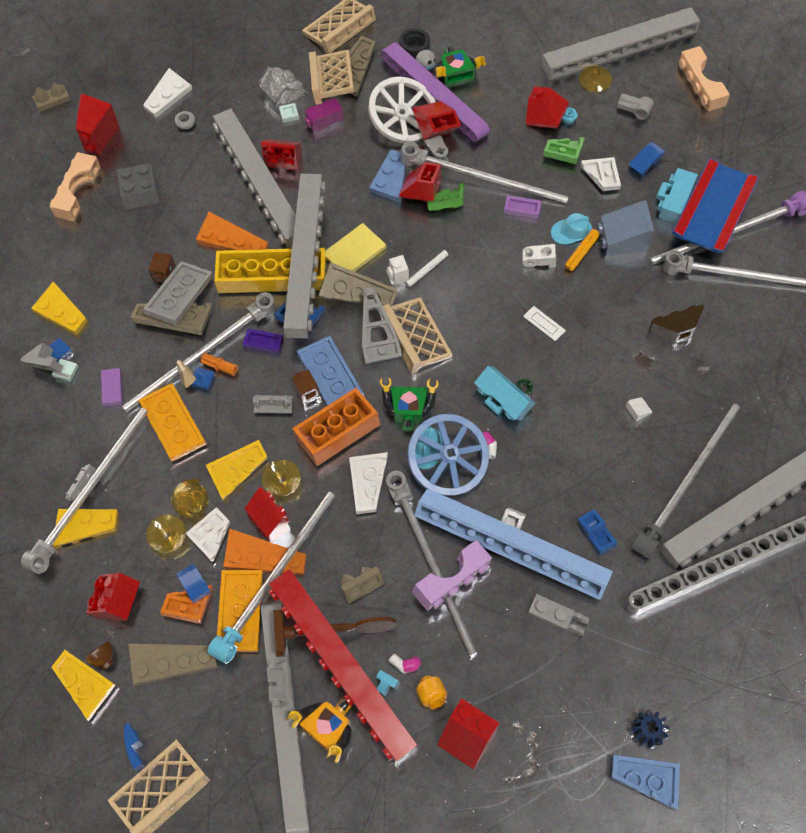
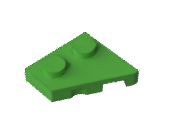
(564, 149)
(448, 199)

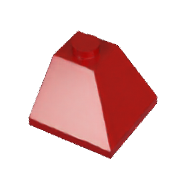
(545, 108)

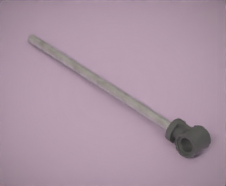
(647, 542)

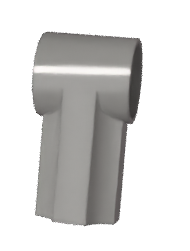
(640, 107)

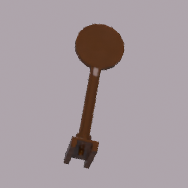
(368, 625)

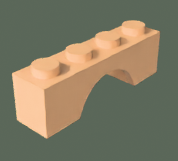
(711, 93)
(82, 169)

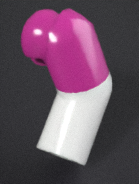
(492, 444)
(406, 665)

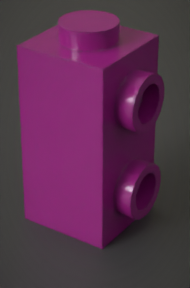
(323, 115)

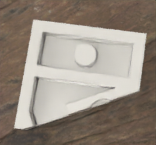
(603, 173)
(209, 533)

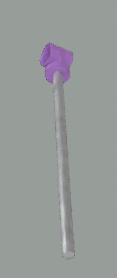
(788, 208)

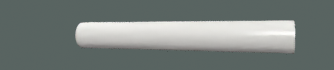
(411, 281)

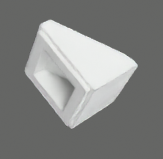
(638, 408)
(513, 518)

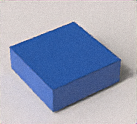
(60, 349)

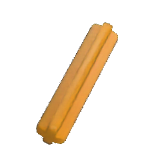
(582, 249)

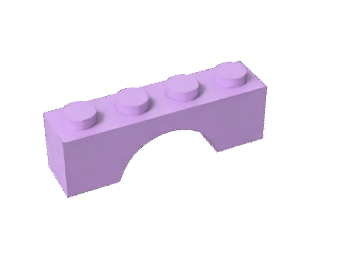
(434, 589)

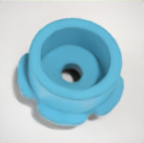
(570, 116)

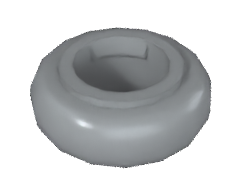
(184, 115)

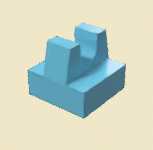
(386, 682)

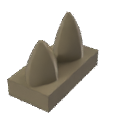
(50, 98)
(357, 587)

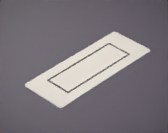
(544, 323)

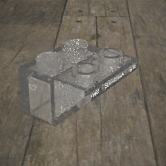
(281, 86)

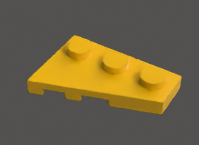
(86, 524)
(83, 683)

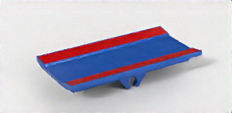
(715, 206)

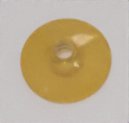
(595, 78)
(281, 469)
(160, 527)

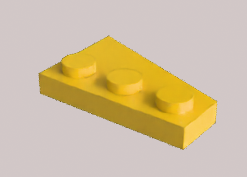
(59, 309)
(236, 467)

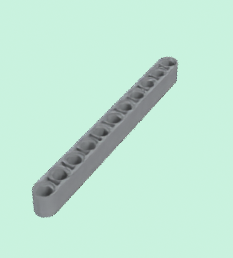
(718, 567)
(286, 738)

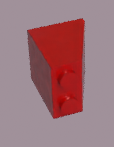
(95, 124)
(468, 734)

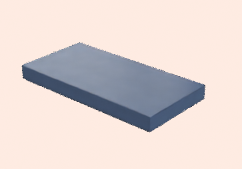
(328, 369)

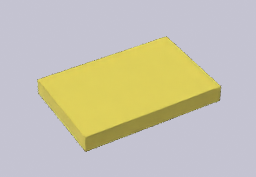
(355, 248)

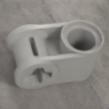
(436, 148)

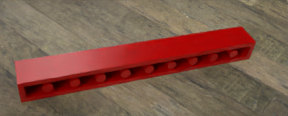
(342, 665)

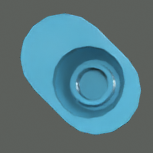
(571, 229)
(425, 450)

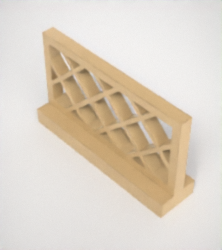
(344, 30)
(318, 76)
(407, 349)
(171, 803)

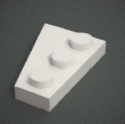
(166, 93)
(367, 480)

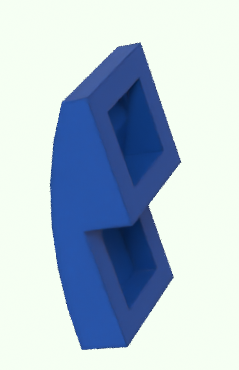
(646, 158)
(597, 532)
(193, 583)
(132, 743)

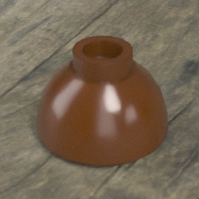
(101, 656)

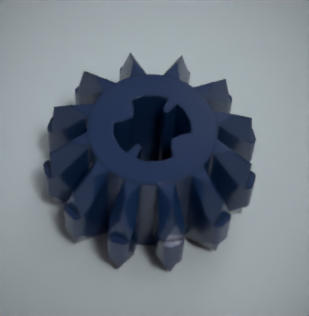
(642, 729)

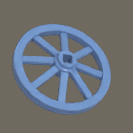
(443, 455)

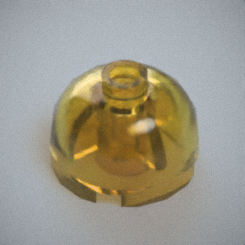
(189, 498)

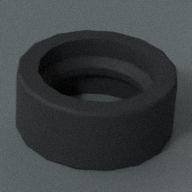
(414, 34)

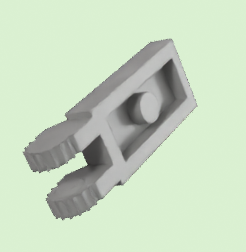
(557, 615)

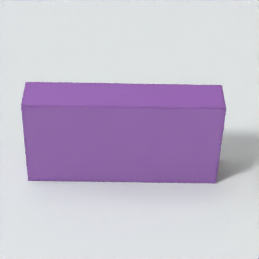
(522, 207)
(111, 387)

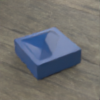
(203, 378)

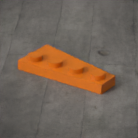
(226, 236)
(252, 553)

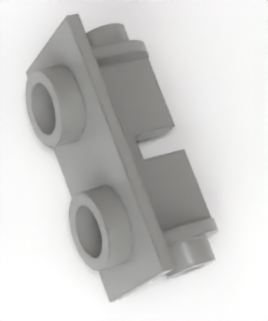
(272, 404)
(82, 479)
(279, 693)

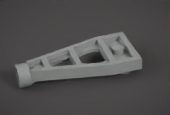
(380, 350)

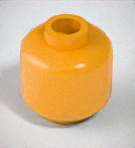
(431, 692)

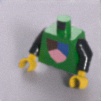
(457, 66)
(409, 403)

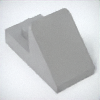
(41, 358)

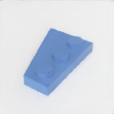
(389, 177)
(650, 777)

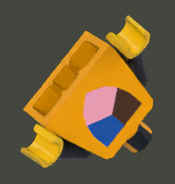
(325, 725)

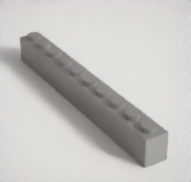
(620, 43)
(257, 174)
(303, 257)
(736, 513)

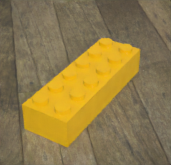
(259, 270)

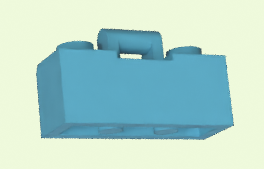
(680, 189)
(499, 387)

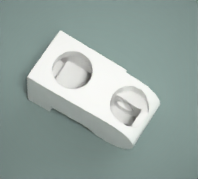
(539, 255)

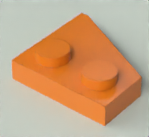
(179, 606)

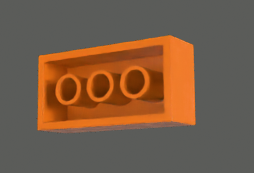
(336, 426)

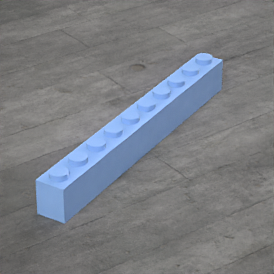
(513, 543)

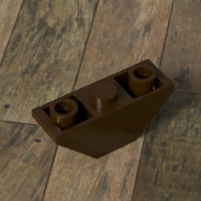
(678, 324)

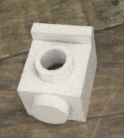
(397, 270)

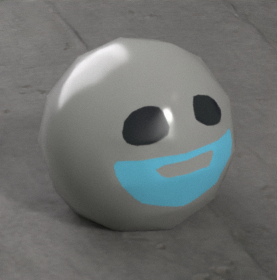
(426, 59)

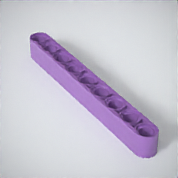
(408, 67)

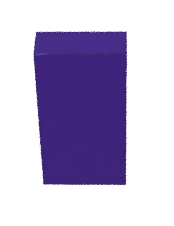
(263, 341)

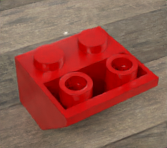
(436, 119)
(281, 154)
(422, 182)
(266, 515)
(113, 597)

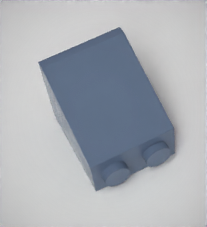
(626, 229)

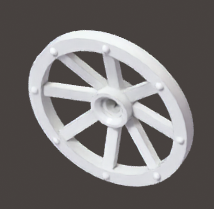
(404, 108)

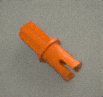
(219, 364)

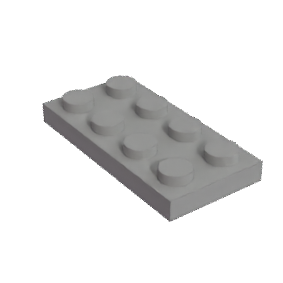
(178, 293)

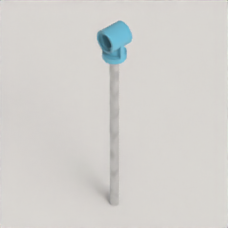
(224, 647)

